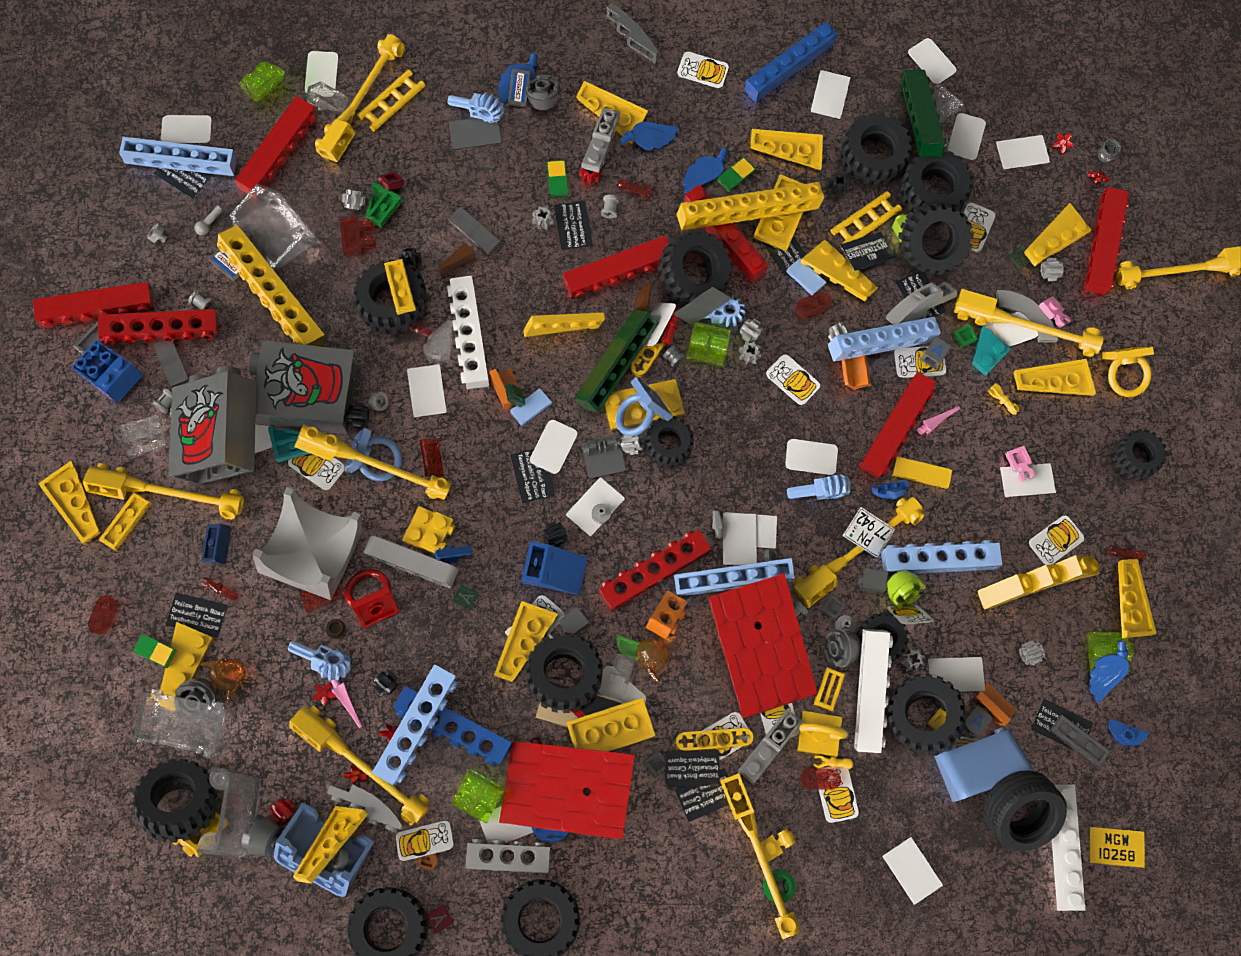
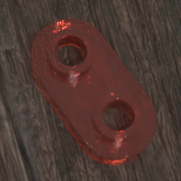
(812, 305)
(101, 614)
(820, 779)

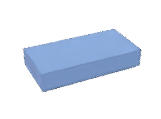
(806, 277)
(533, 406)

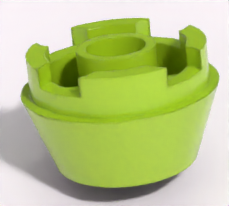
(904, 588)

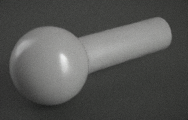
(202, 227)

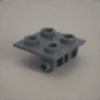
(603, 456)

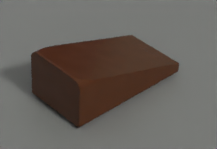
(459, 258)
(642, 298)

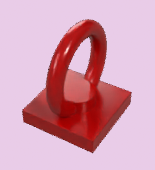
(374, 606)

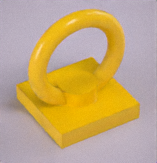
(1129, 356)
(820, 734)

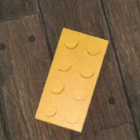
(779, 229)
(635, 412)
(612, 727)

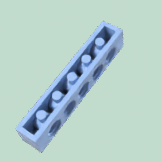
(178, 156)
(883, 339)
(989, 550)
(731, 577)
(415, 712)

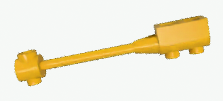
(340, 133)
(1228, 261)
(984, 310)
(329, 446)
(117, 483)
(824, 578)
(322, 733)
(744, 813)

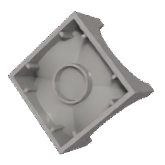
(309, 547)

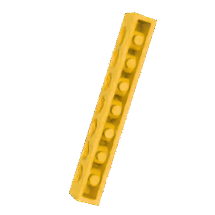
(749, 206)
(290, 306)

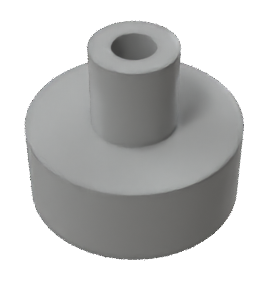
(156, 233)
(378, 401)
(599, 517)
(843, 620)
(341, 860)

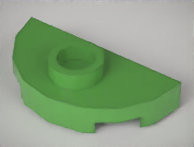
(627, 646)

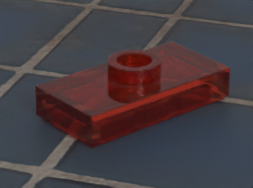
(431, 457)
(313, 601)

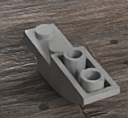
(601, 140)
(917, 303)
(770, 746)
(375, 808)

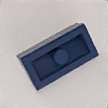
(216, 544)

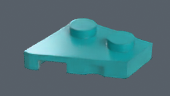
(988, 351)
(283, 444)

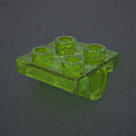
(261, 79)
(708, 344)
(1106, 643)
(477, 796)

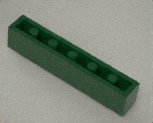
(923, 113)
(616, 360)

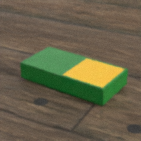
(736, 174)
(557, 178)
(154, 651)

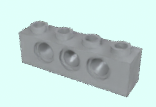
(475, 861)

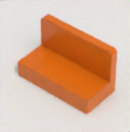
(856, 372)
(499, 381)
(997, 705)

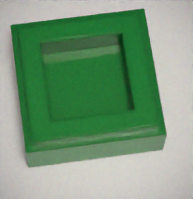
(965, 336)

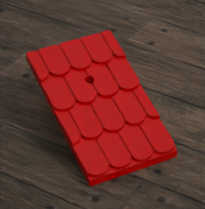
(767, 662)
(548, 785)

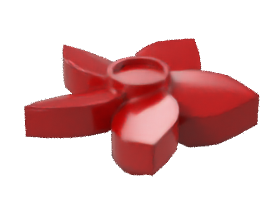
(1063, 142)
(1099, 176)
(323, 693)
(389, 731)
(355, 775)

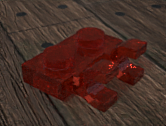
(351, 236)

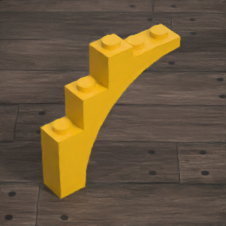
(1038, 579)

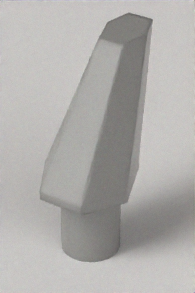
(717, 524)

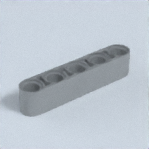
(410, 561)

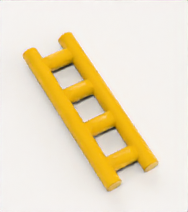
(390, 111)
(868, 209)

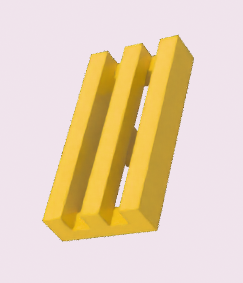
(824, 704)

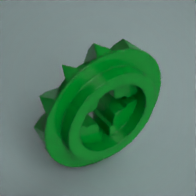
(789, 885)

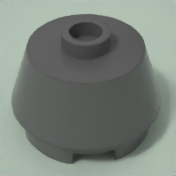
(543, 92)
(842, 647)
(197, 690)
(262, 836)

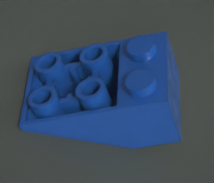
(107, 371)
(553, 568)

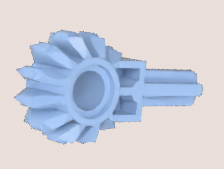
(480, 106)
(721, 316)
(823, 488)
(324, 660)

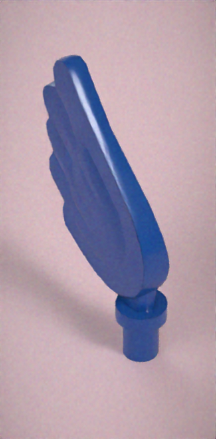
(504, 84)
(650, 135)
(705, 170)
(1109, 672)

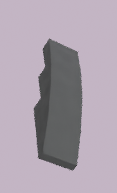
(636, 37)

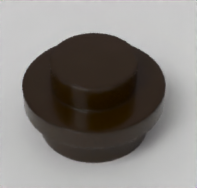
(335, 628)

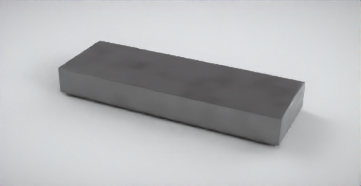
(474, 231)
(171, 362)
(1079, 741)

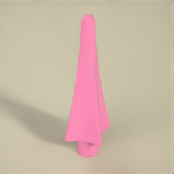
(930, 424)
(342, 694)

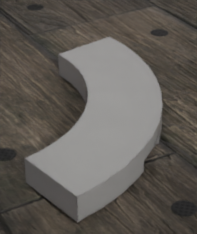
(1019, 303)

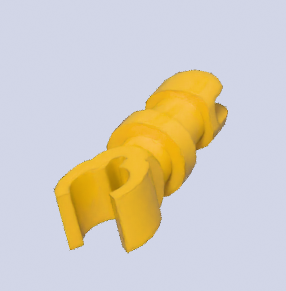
(997, 392)
(845, 763)

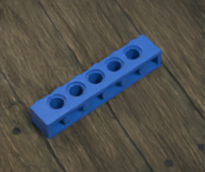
(500, 745)

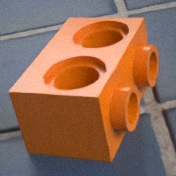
(666, 614)

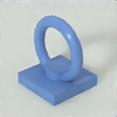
(649, 401)
(362, 443)

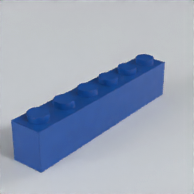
(790, 62)

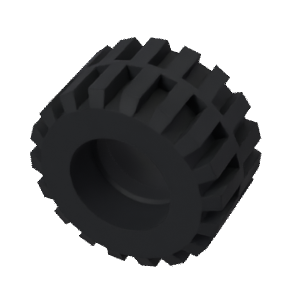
(1149, 444)
(665, 456)
(892, 625)

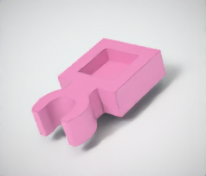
(1054, 310)
(1020, 460)

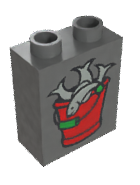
(304, 386)
(213, 427)

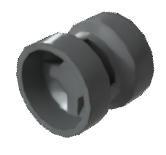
(1109, 151)

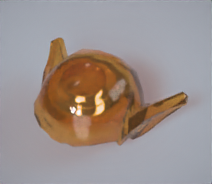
(654, 654)
(226, 675)

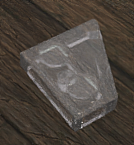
(946, 103)

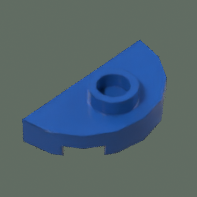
(891, 490)
(451, 553)
(1126, 734)
(549, 836)

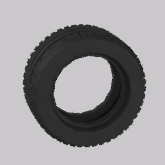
(1039, 825)

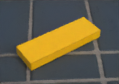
(399, 286)
(922, 472)
(125, 521)

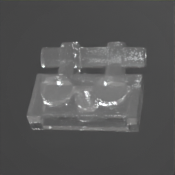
(141, 430)

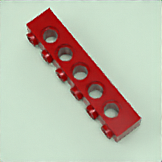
(150, 320)
(694, 540)

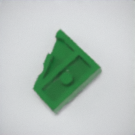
(382, 205)

